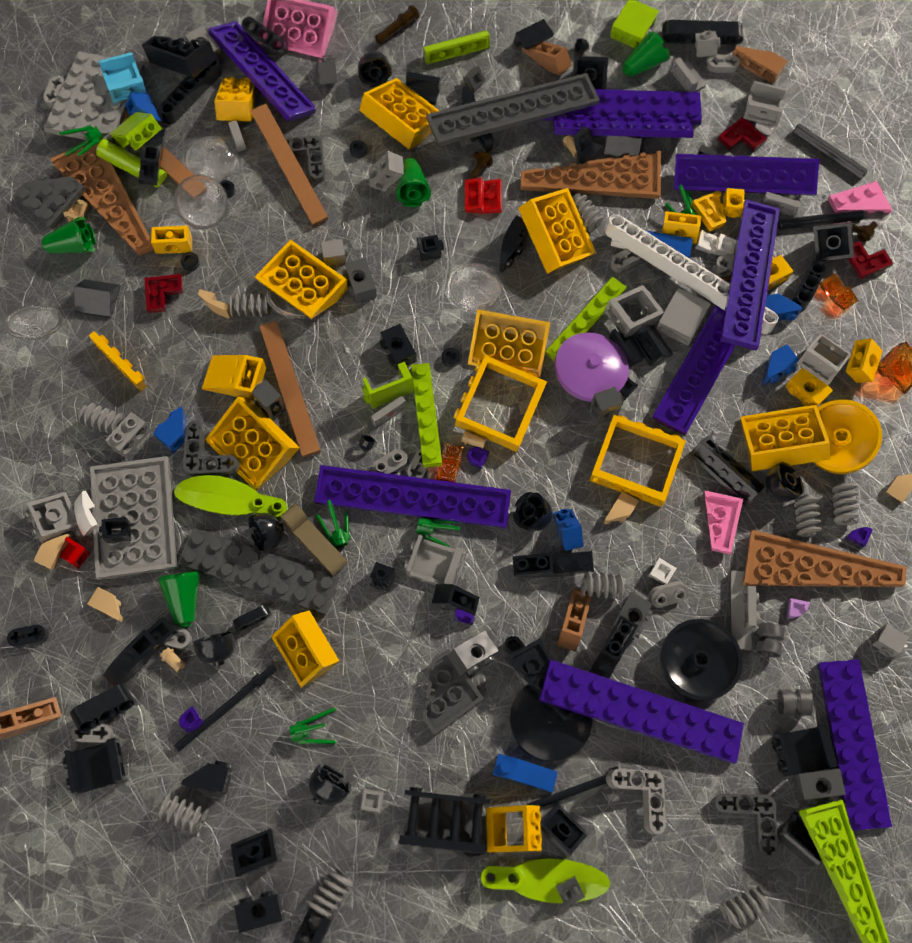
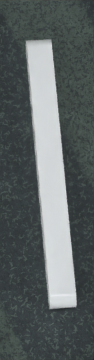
(676, 265)

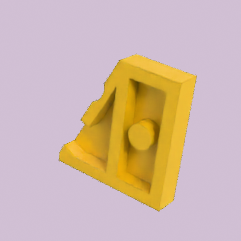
(710, 210)

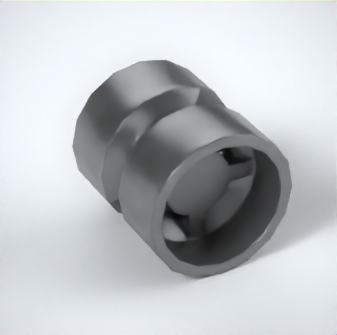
(769, 641)
(794, 702)

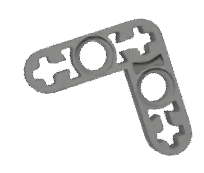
(649, 790)

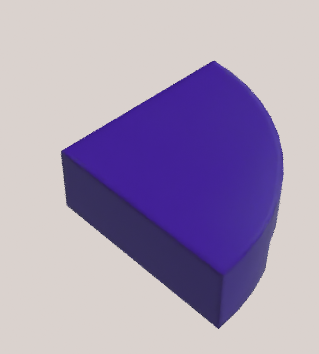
(860, 536)
(464, 617)

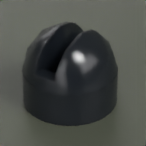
(581, 45)
(366, 442)

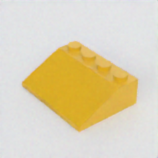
(398, 112)
(556, 230)
(302, 280)
(510, 340)
(786, 437)
(253, 441)

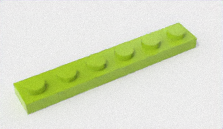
(589, 315)
(426, 415)

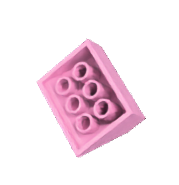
(301, 24)

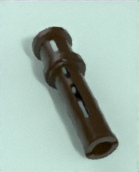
(402, 21)

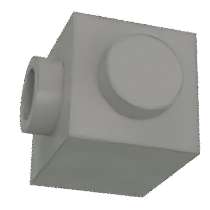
(706, 43)
(334, 252)
(890, 641)

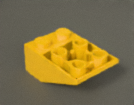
(235, 99)
(234, 375)

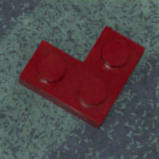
(744, 132)
(869, 264)
(158, 287)

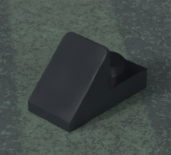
(584, 146)

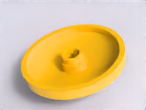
(852, 434)

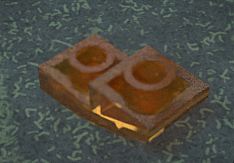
(837, 292)
(451, 462)

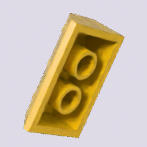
(304, 648)

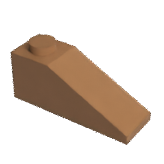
(551, 57)
(761, 63)
(574, 620)
(28, 717)

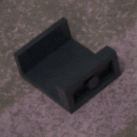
(804, 751)
(94, 767)

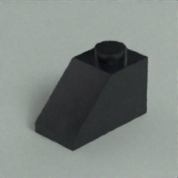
(453, 597)
(210, 777)

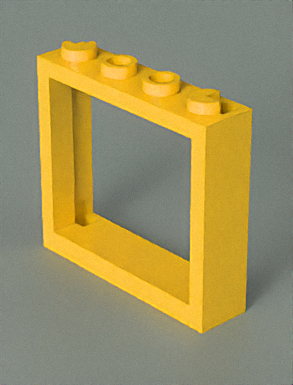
(484, 431)
(629, 487)

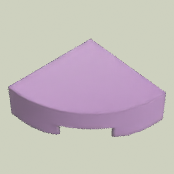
(796, 608)

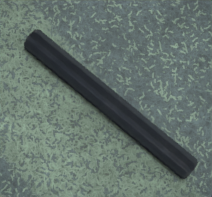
(830, 150)
(821, 219)

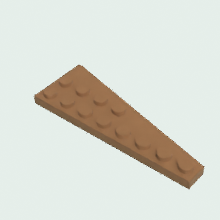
(623, 177)
(106, 195)
(790, 562)

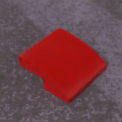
(483, 196)

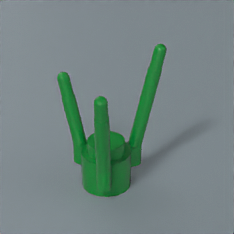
(93, 137)
(687, 200)
(427, 526)
(339, 537)
(301, 731)

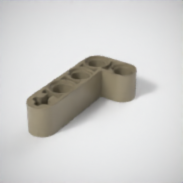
(310, 537)

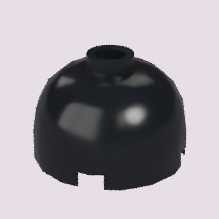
(374, 69)
(783, 484)
(533, 512)
(266, 531)
(215, 648)
(327, 786)

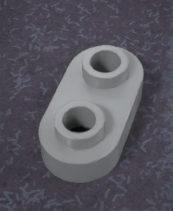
(391, 465)
(669, 594)
(174, 641)

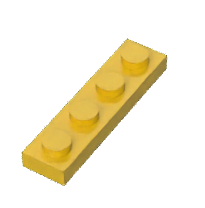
(113, 355)

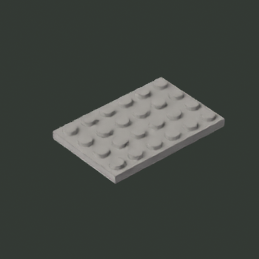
(86, 100)
(143, 496)

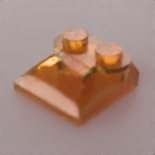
(898, 366)

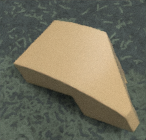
(79, 209)
(217, 307)
(900, 487)
(621, 509)
(50, 551)
(106, 603)

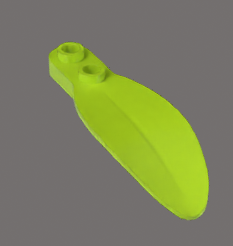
(226, 496)
(539, 878)

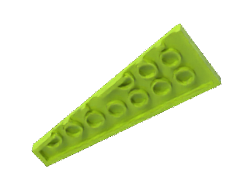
(841, 856)

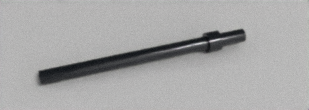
(257, 681)

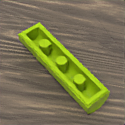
(456, 47)
(124, 159)

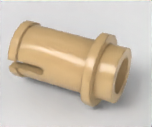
(569, 142)
(472, 439)
(172, 659)

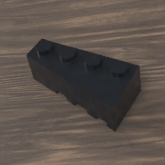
(178, 55)

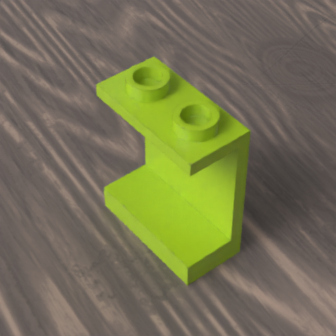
(633, 23)
(136, 130)
(390, 391)

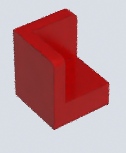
(74, 553)

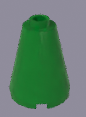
(646, 55)
(412, 186)
(70, 238)
(181, 596)

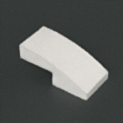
(715, 245)
(84, 518)

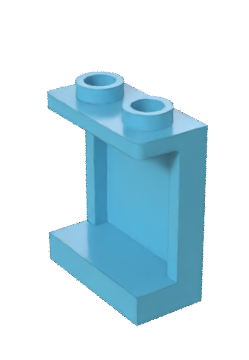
(122, 76)

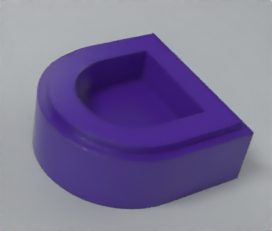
(477, 456)
(190, 720)

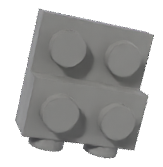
(51, 517)

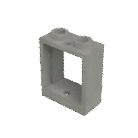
(623, 321)
(823, 360)

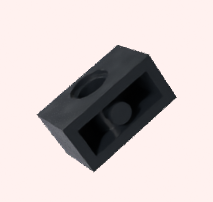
(397, 337)
(272, 911)

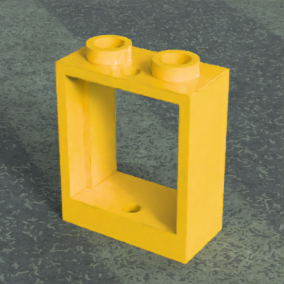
(497, 828)

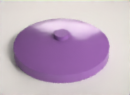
(590, 365)

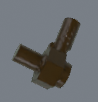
(483, 161)
(864, 232)

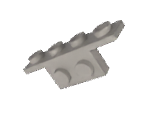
(742, 610)

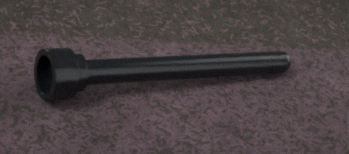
(573, 790)

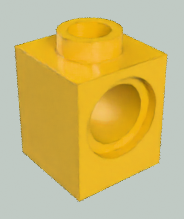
(735, 197)

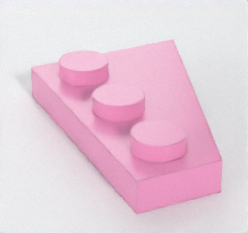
(865, 197)
(722, 518)

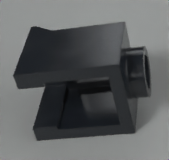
(426, 252)
(105, 530)
(382, 576)

